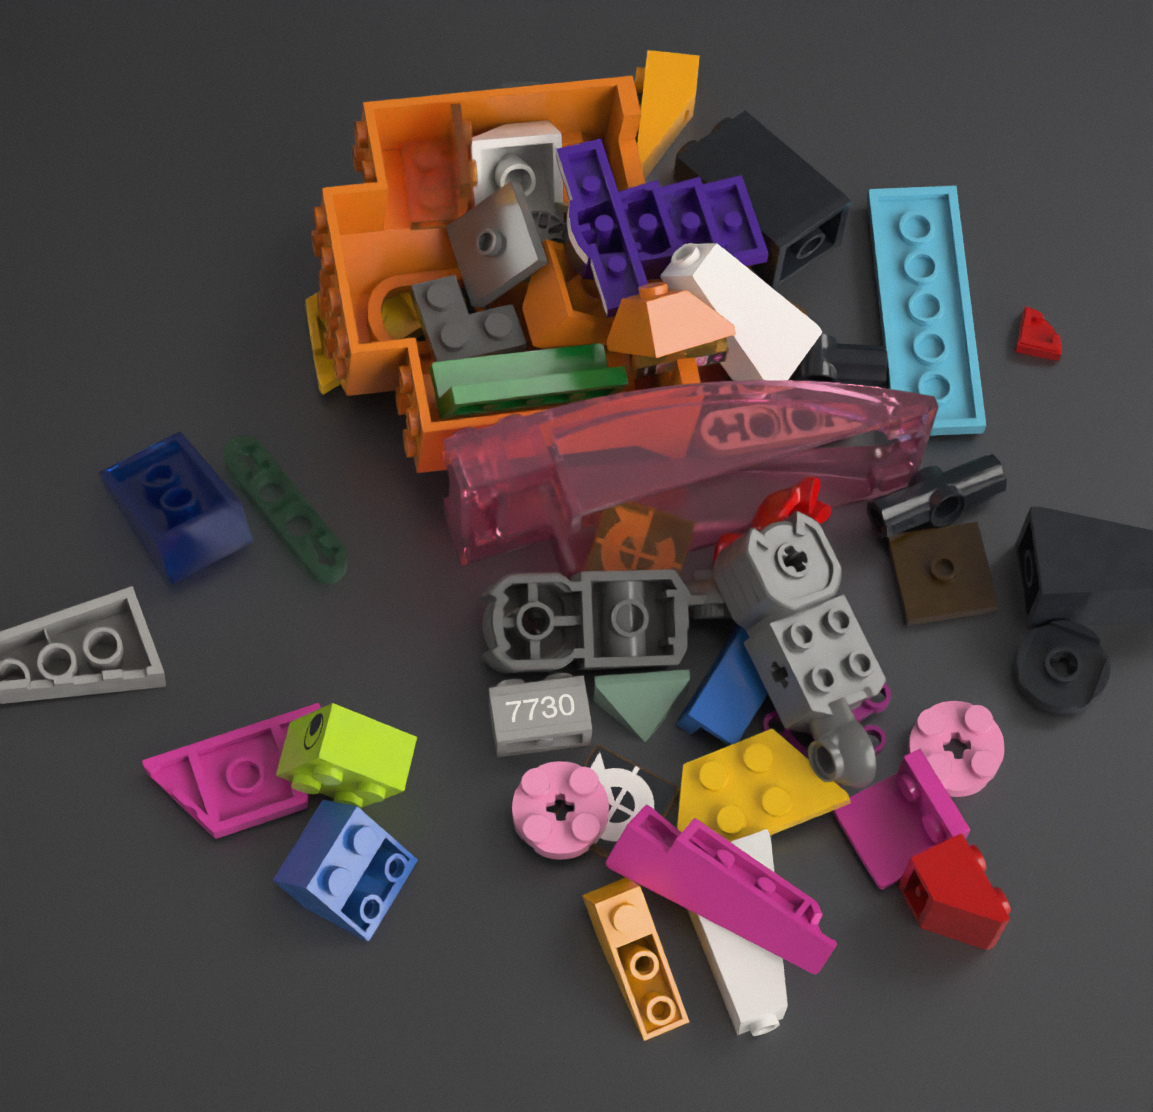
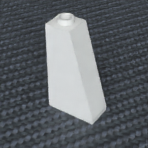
(769, 329)
(746, 973)

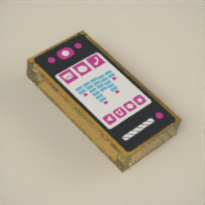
(705, 354)

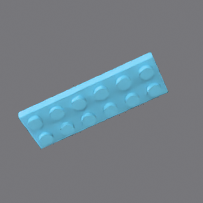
(927, 302)

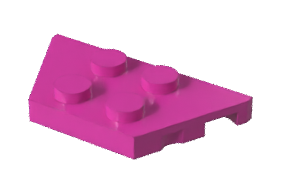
(232, 776)

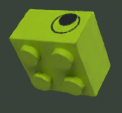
(346, 756)

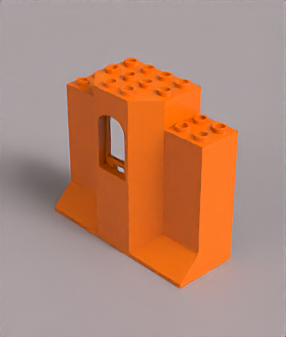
(375, 256)

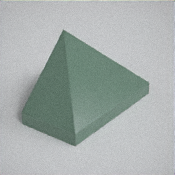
(641, 699)

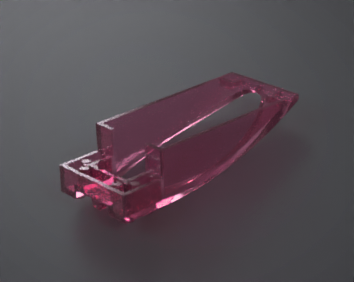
(678, 449)

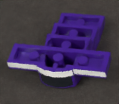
(634, 232)

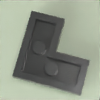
(456, 333)

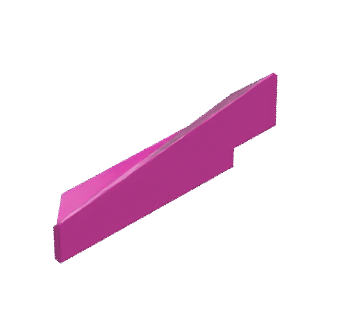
(723, 886)

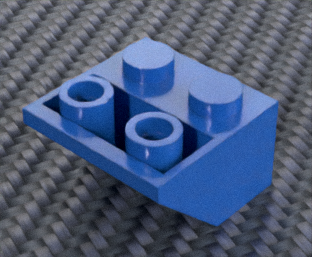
(345, 868)

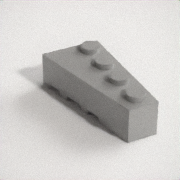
(80, 652)

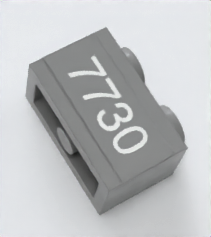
(540, 715)

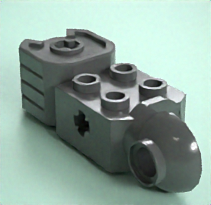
(595, 619)
(804, 641)

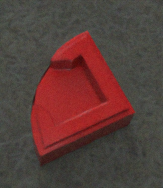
(1037, 336)

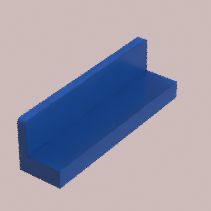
(727, 693)

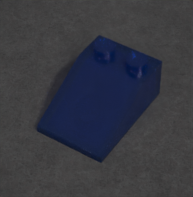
(178, 507)

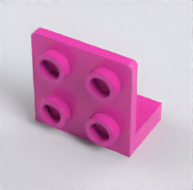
(900, 819)

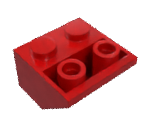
(953, 894)

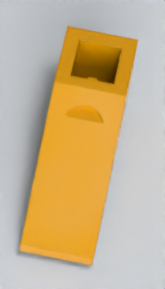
(667, 102)
(636, 956)

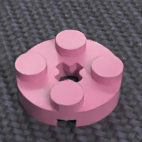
(973, 727)
(578, 788)

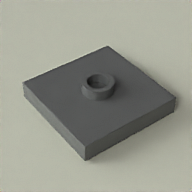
(496, 244)

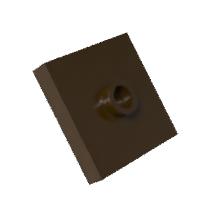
(942, 573)

